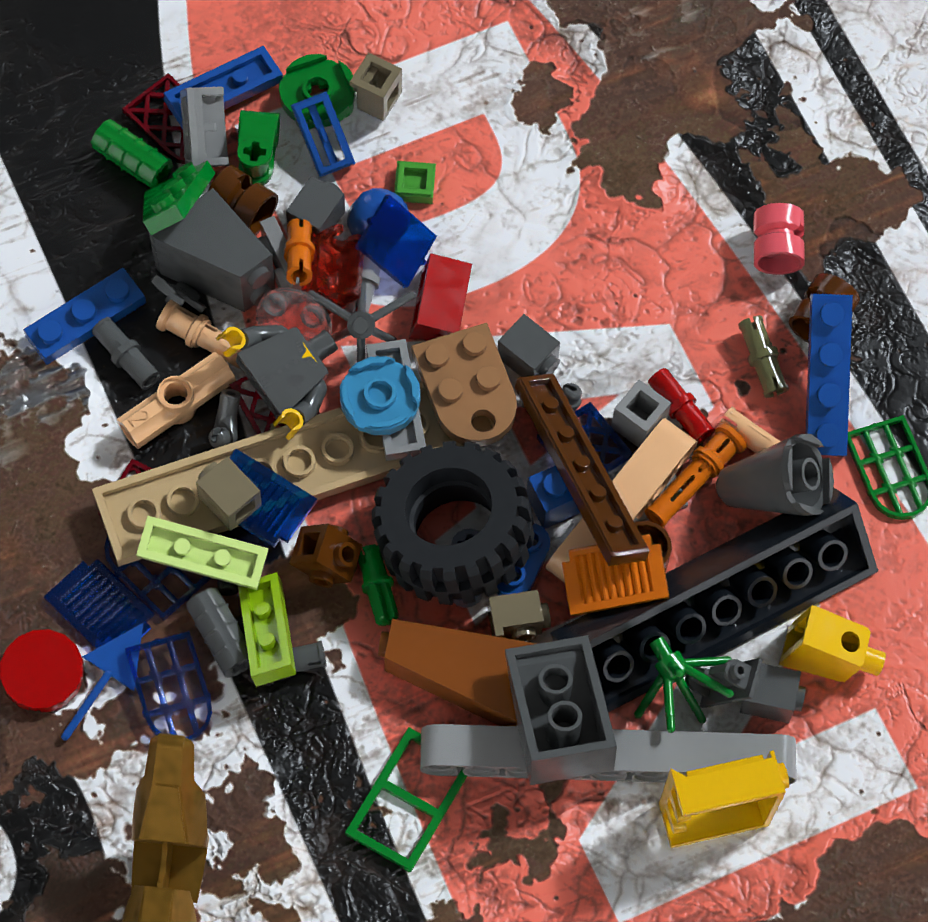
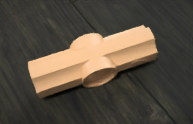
(157, 415)

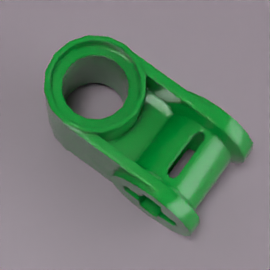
(257, 144)

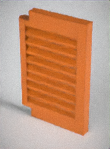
(600, 587)

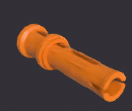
(707, 462)

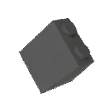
(215, 254)

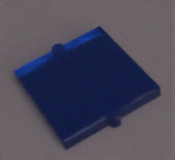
(396, 241)

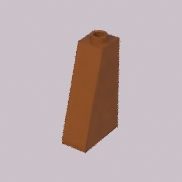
(454, 666)

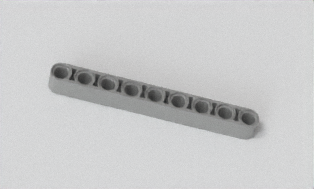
(639, 753)

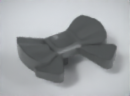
(179, 293)

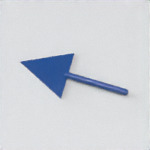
(114, 663)

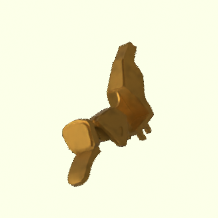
(167, 835)

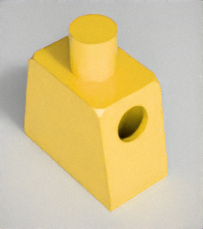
(829, 646)

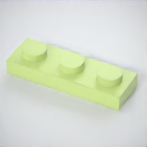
(202, 552)

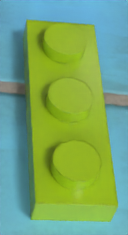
(267, 631)

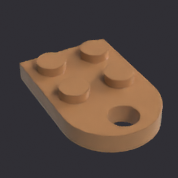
(467, 382)

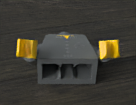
(283, 369)

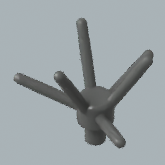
(362, 323)

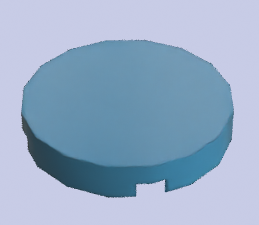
(380, 395)

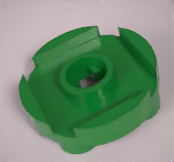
(325, 73)

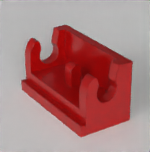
(440, 298)

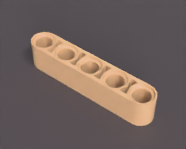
(637, 483)

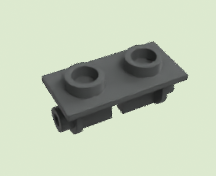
(735, 675)

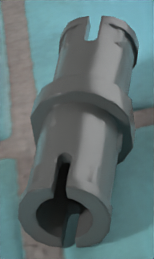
(126, 353)

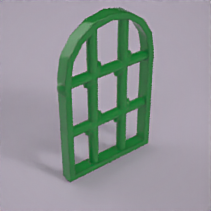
(887, 487)

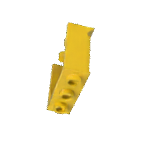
(722, 799)

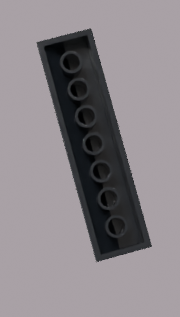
(729, 595)

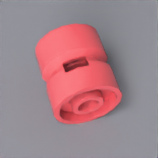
(779, 240)

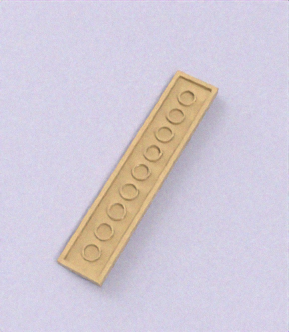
(320, 459)

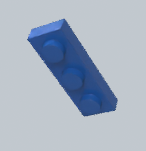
(239, 78)
(74, 320)

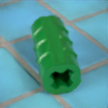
(131, 153)

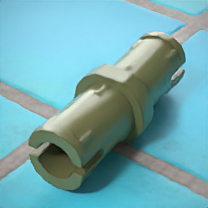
(763, 356)

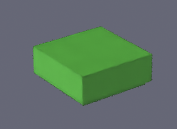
(415, 181)

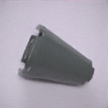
(780, 479)

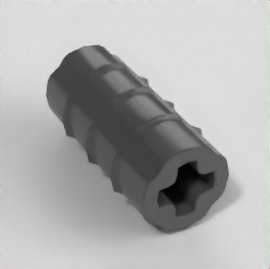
(219, 631)

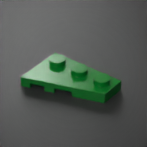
(175, 197)

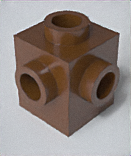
(326, 554)

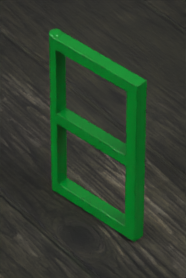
(382, 784)

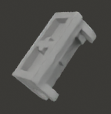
(204, 126)

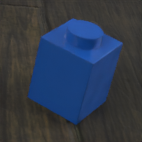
(550, 498)

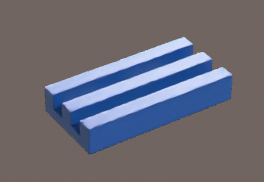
(334, 164)

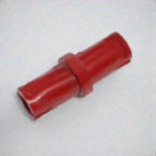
(682, 405)

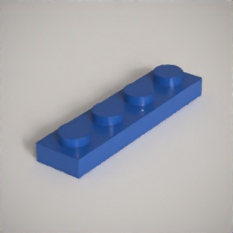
(829, 371)

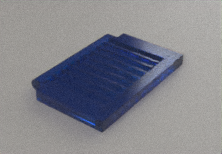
(282, 502)
(98, 604)

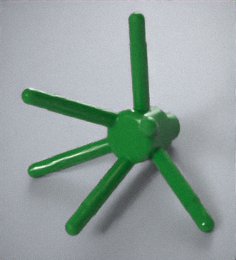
(672, 669)

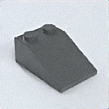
(560, 710)

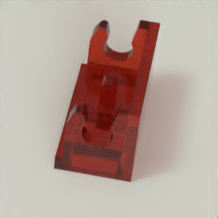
(336, 267)

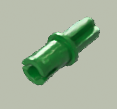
(377, 585)

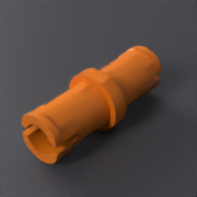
(299, 252)

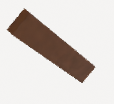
(581, 470)

